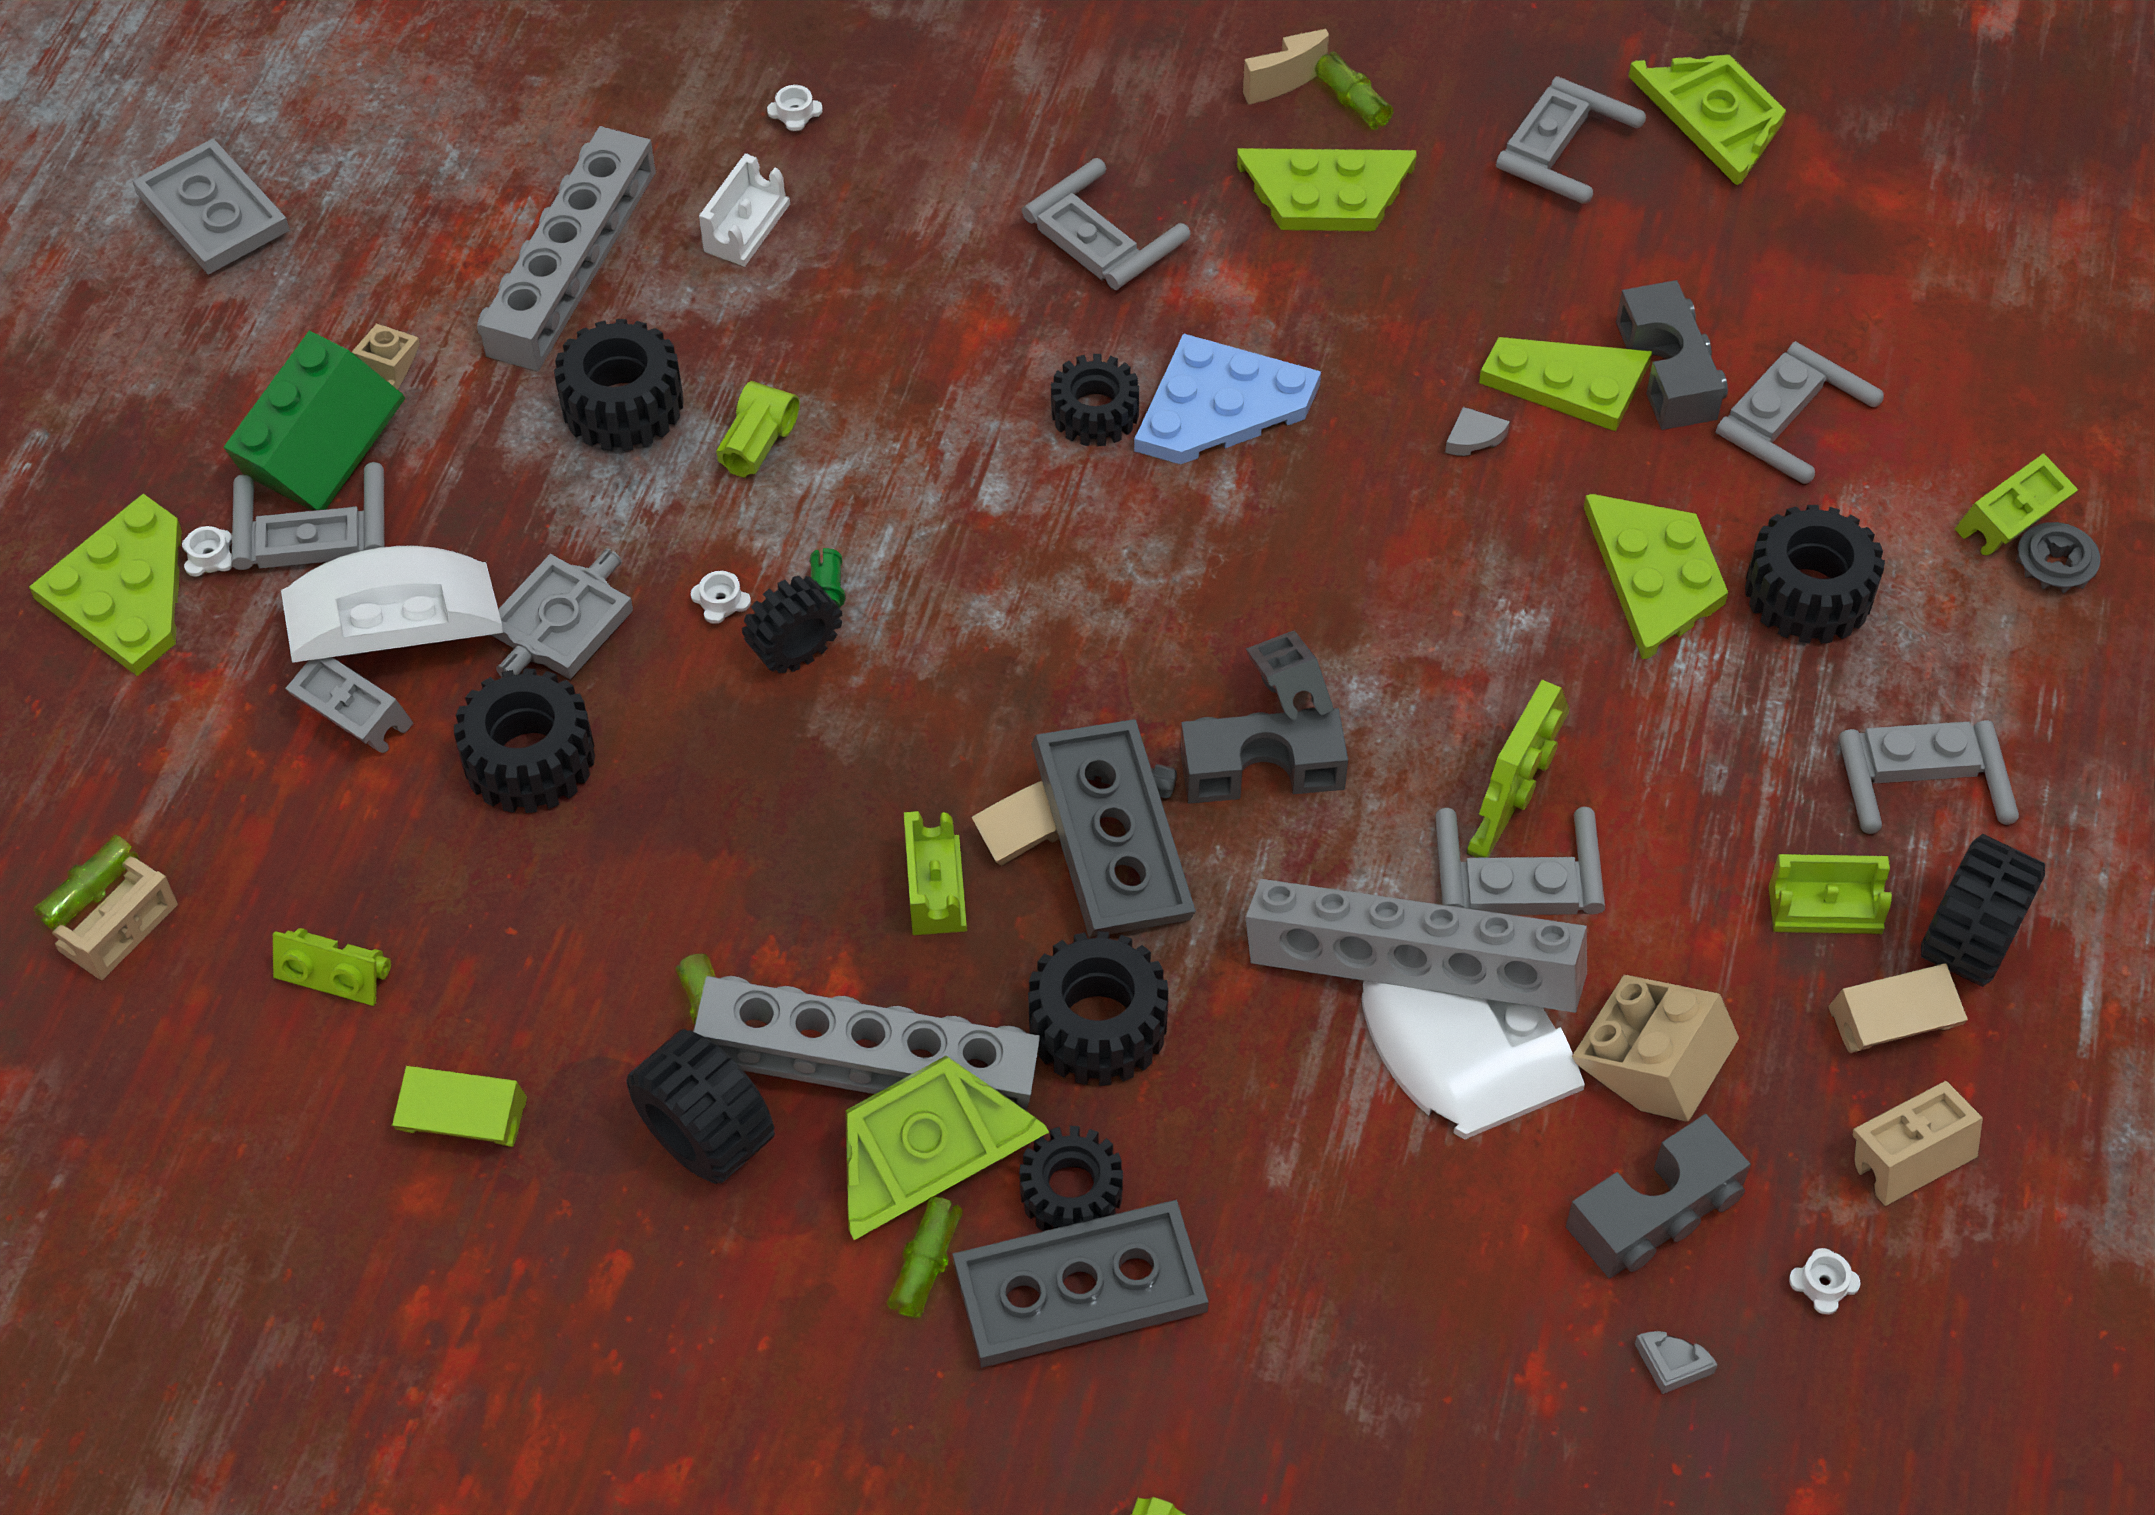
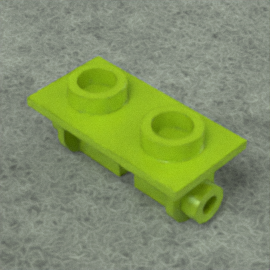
(321, 966)

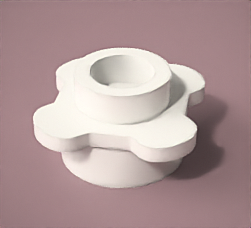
(794, 107)
(207, 550)
(718, 585)
(1831, 1266)

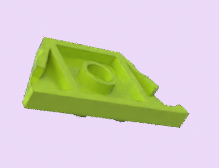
(1715, 108)
(1327, 185)
(1657, 567)
(1525, 751)
(926, 1139)

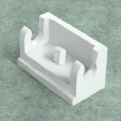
(743, 212)

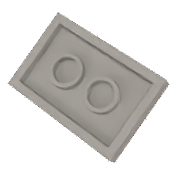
(211, 206)

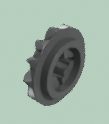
(2059, 541)

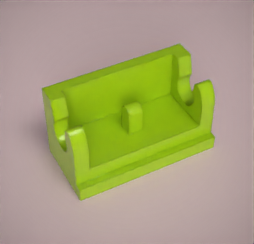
(2017, 504)
(934, 876)
(1829, 894)
(459, 1105)

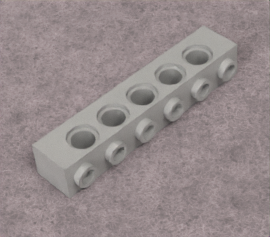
(566, 249)
(1418, 945)
(842, 1021)

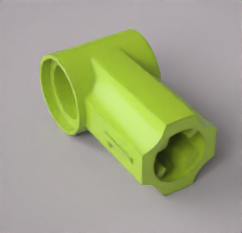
(760, 418)

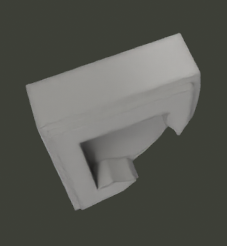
(1475, 431)
(1673, 1360)

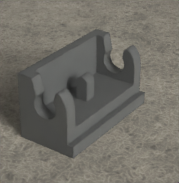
(1289, 668)

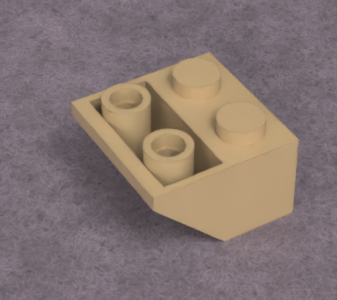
(1658, 1045)

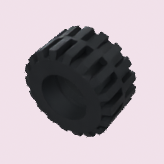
(615, 356)
(1819, 543)
(520, 707)
(1982, 909)
(1104, 970)
(700, 1106)

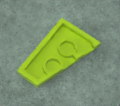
(1566, 377)

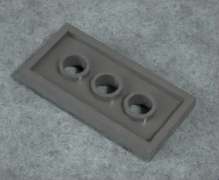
(1091, 852)
(1068, 1318)

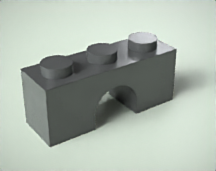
(1686, 384)
(1220, 749)
(1625, 1227)

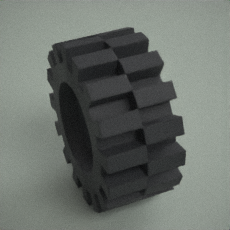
(1095, 421)
(792, 624)
(1070, 1152)

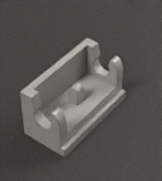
(349, 701)

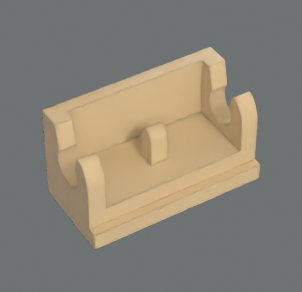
(118, 921)
(1897, 1008)
(1918, 1141)

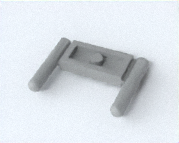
(1551, 128)
(1092, 237)
(1778, 400)
(309, 534)
(1924, 754)
(1522, 883)

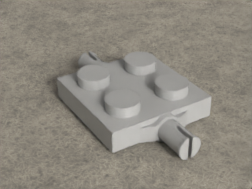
(562, 615)

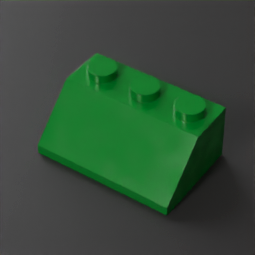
(313, 423)

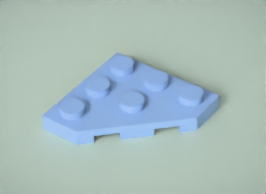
(1221, 397)

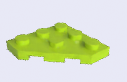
(121, 585)

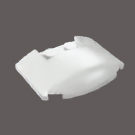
(388, 602)
(1469, 1054)

